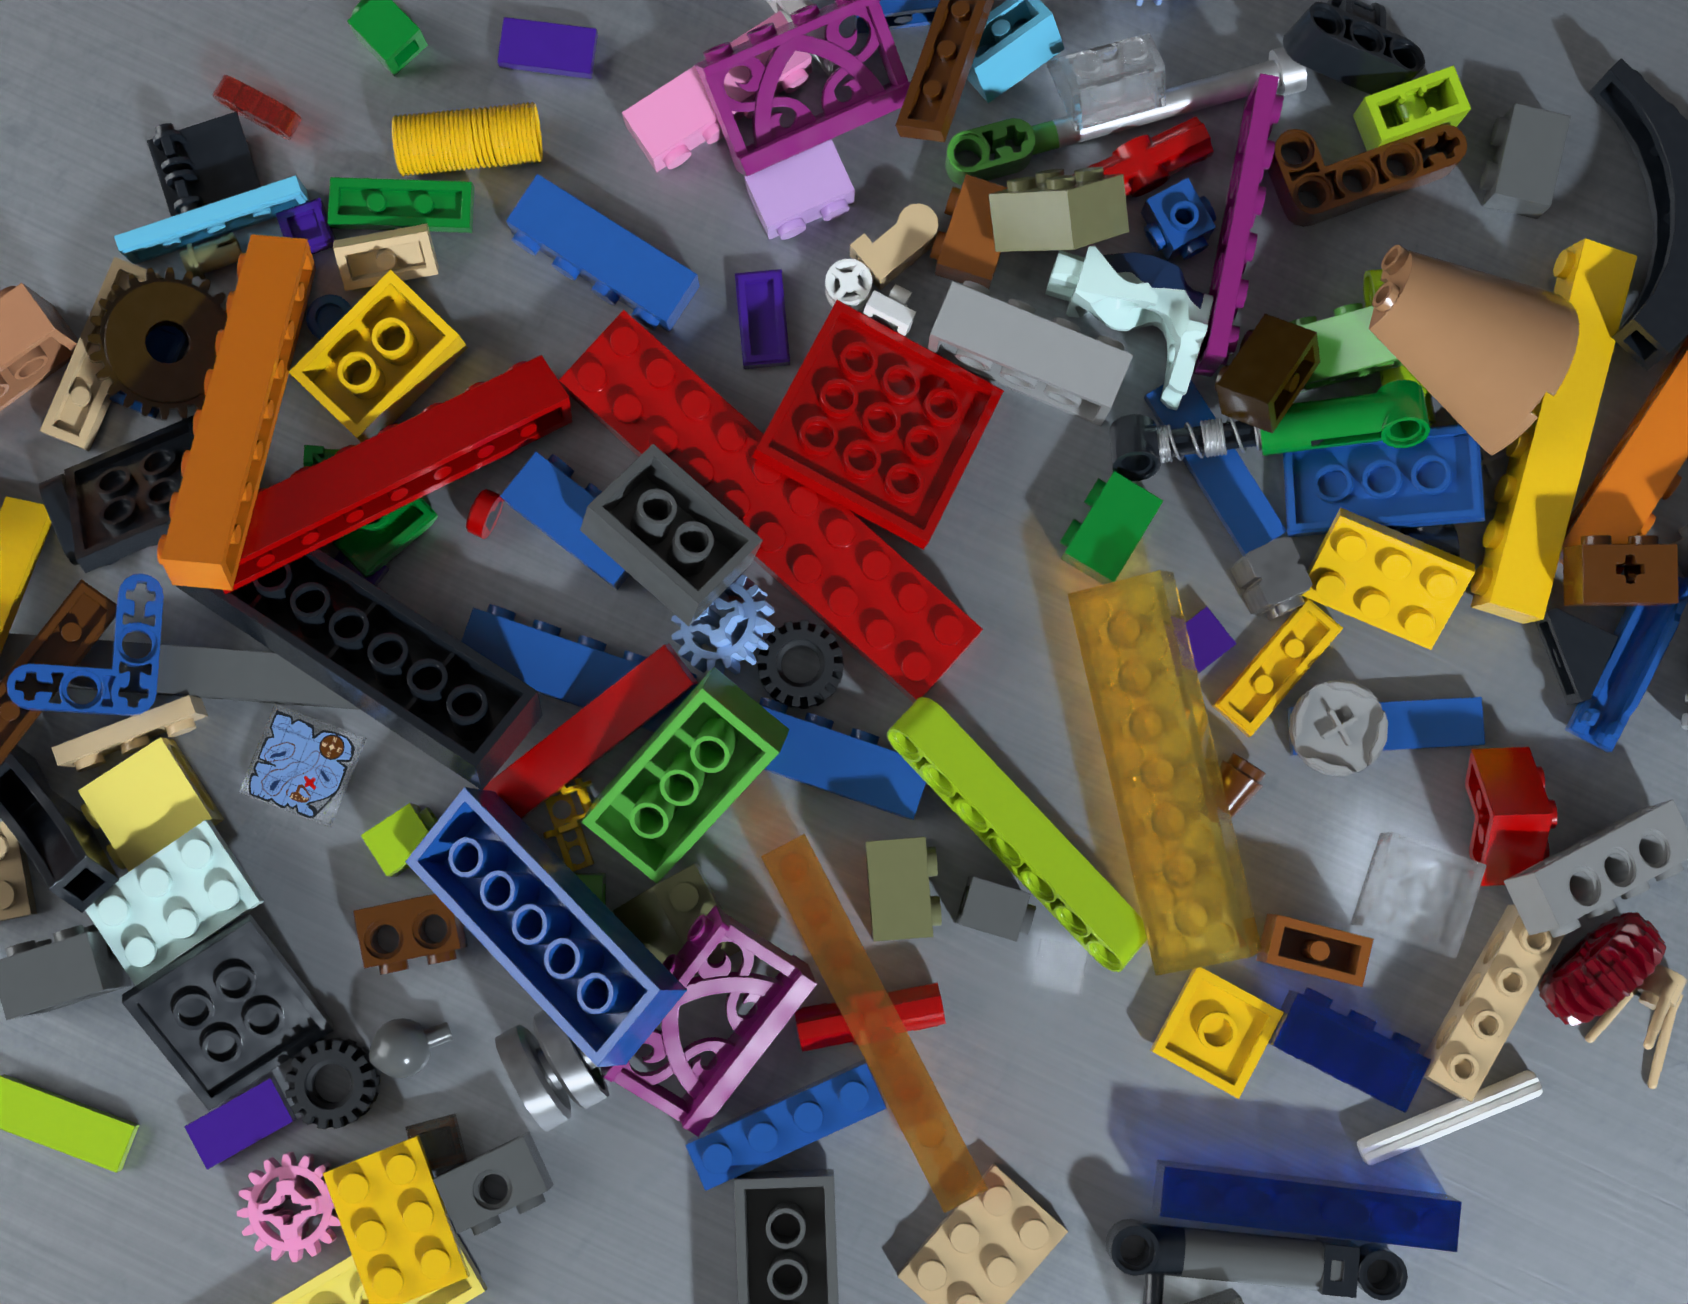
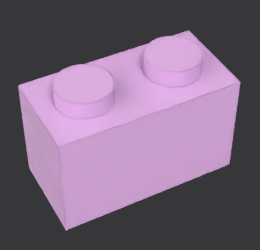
(800, 191)

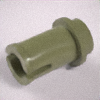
(211, 255)

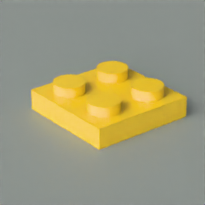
(1217, 1031)

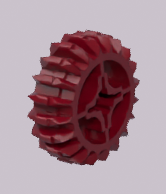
(1602, 969)

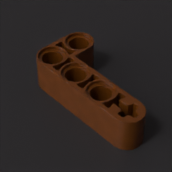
(1367, 167)

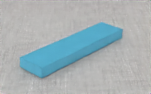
(211, 220)

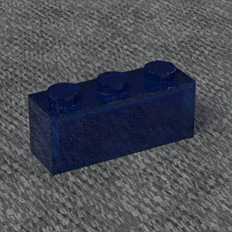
(1350, 1048)

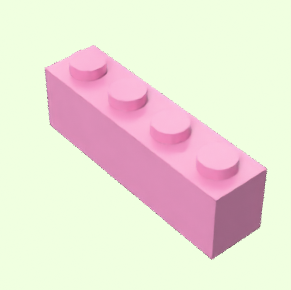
(682, 116)

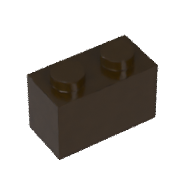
(1267, 372)

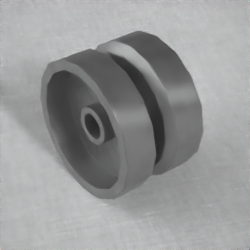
(548, 1070)

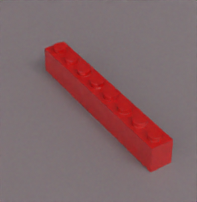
(401, 465)

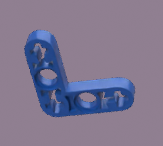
(107, 680)

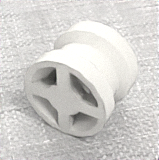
(848, 276)

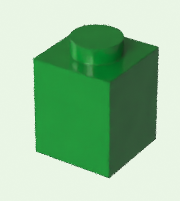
(387, 33)

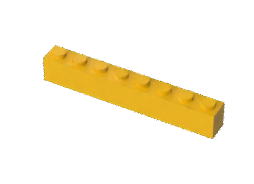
(1549, 456)

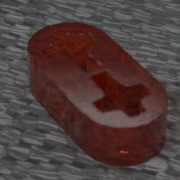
(257, 107)

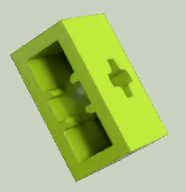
(1412, 108)

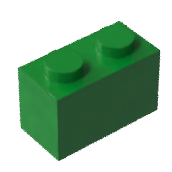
(1111, 528)

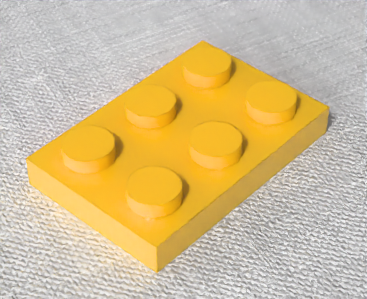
(1387, 578)
(396, 1224)

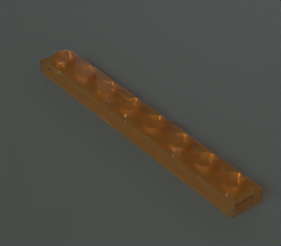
(874, 1023)

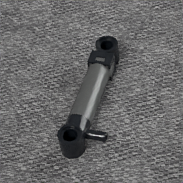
(1321, 1264)

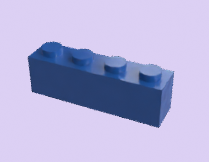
(603, 254)
(785, 1124)

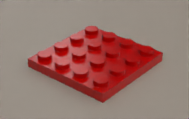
(879, 424)

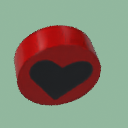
(484, 513)

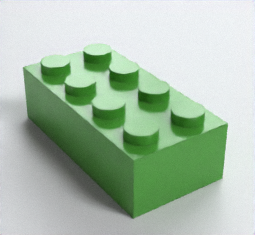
(686, 775)

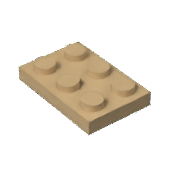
(984, 1247)

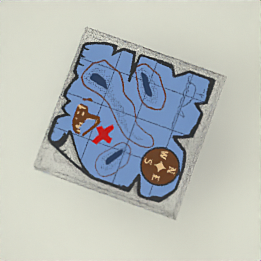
(302, 765)

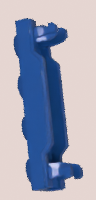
(1640, 646)

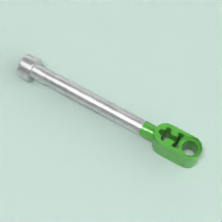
(1060, 131)

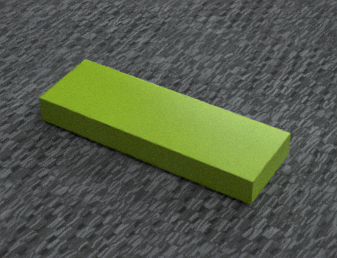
(65, 1124)

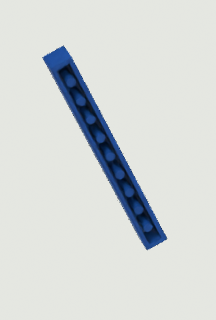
(810, 754)

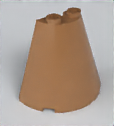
(1475, 341)

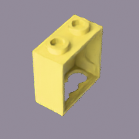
(147, 803)

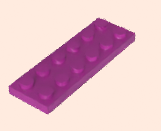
(1235, 241)

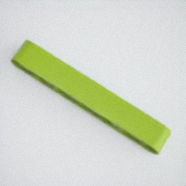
(1018, 833)

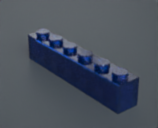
(1306, 1205)

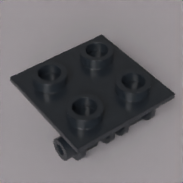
(202, 162)

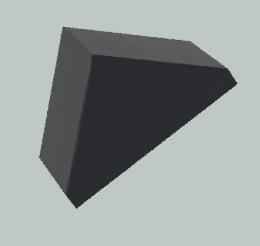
(1575, 652)

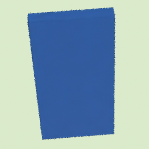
(1389, 485)

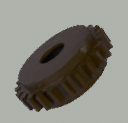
(130, 321)

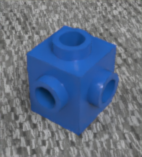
(1178, 221)

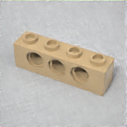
(1488, 1005)

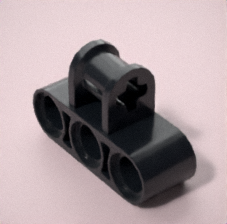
(1353, 46)

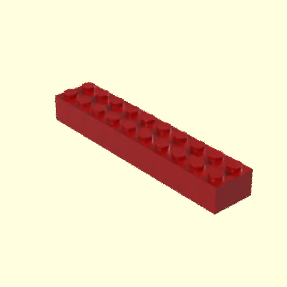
(808, 540)

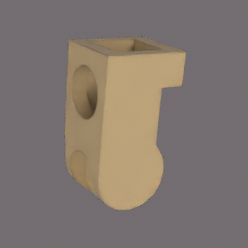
(899, 245)

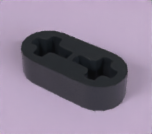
(56, 503)

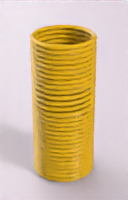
(458, 138)

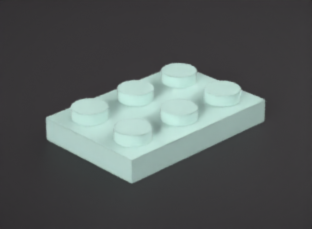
(173, 902)

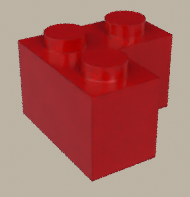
(1509, 812)

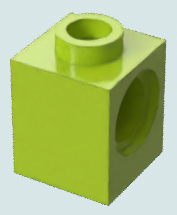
(398, 837)

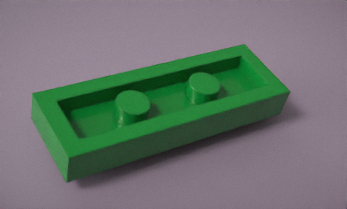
(400, 204)

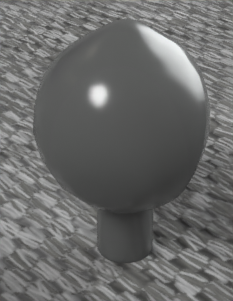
(403, 1046)

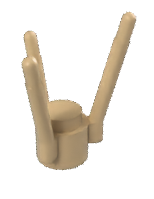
(1662, 994)

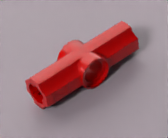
(1152, 160)
(825, 1026)

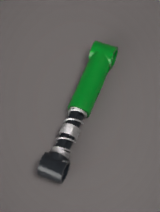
(1390, 415)

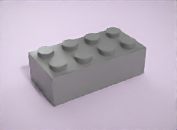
(1029, 352)

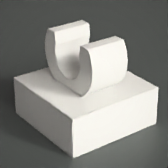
(892, 310)

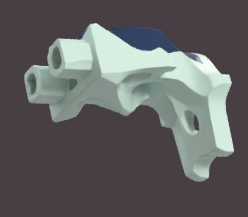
(1136, 293)

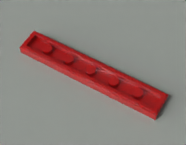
(593, 731)

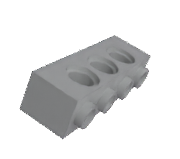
(1599, 869)

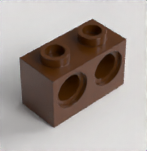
(409, 920)

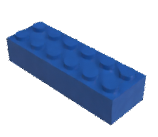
(545, 927)

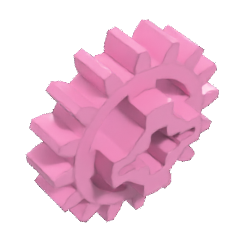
(291, 1226)

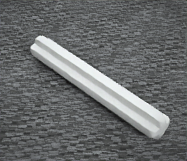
(1449, 1117)

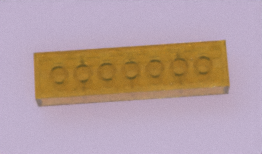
(1164, 773)

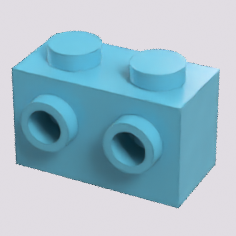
(1013, 45)

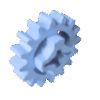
(729, 626)

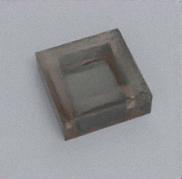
(440, 1140)

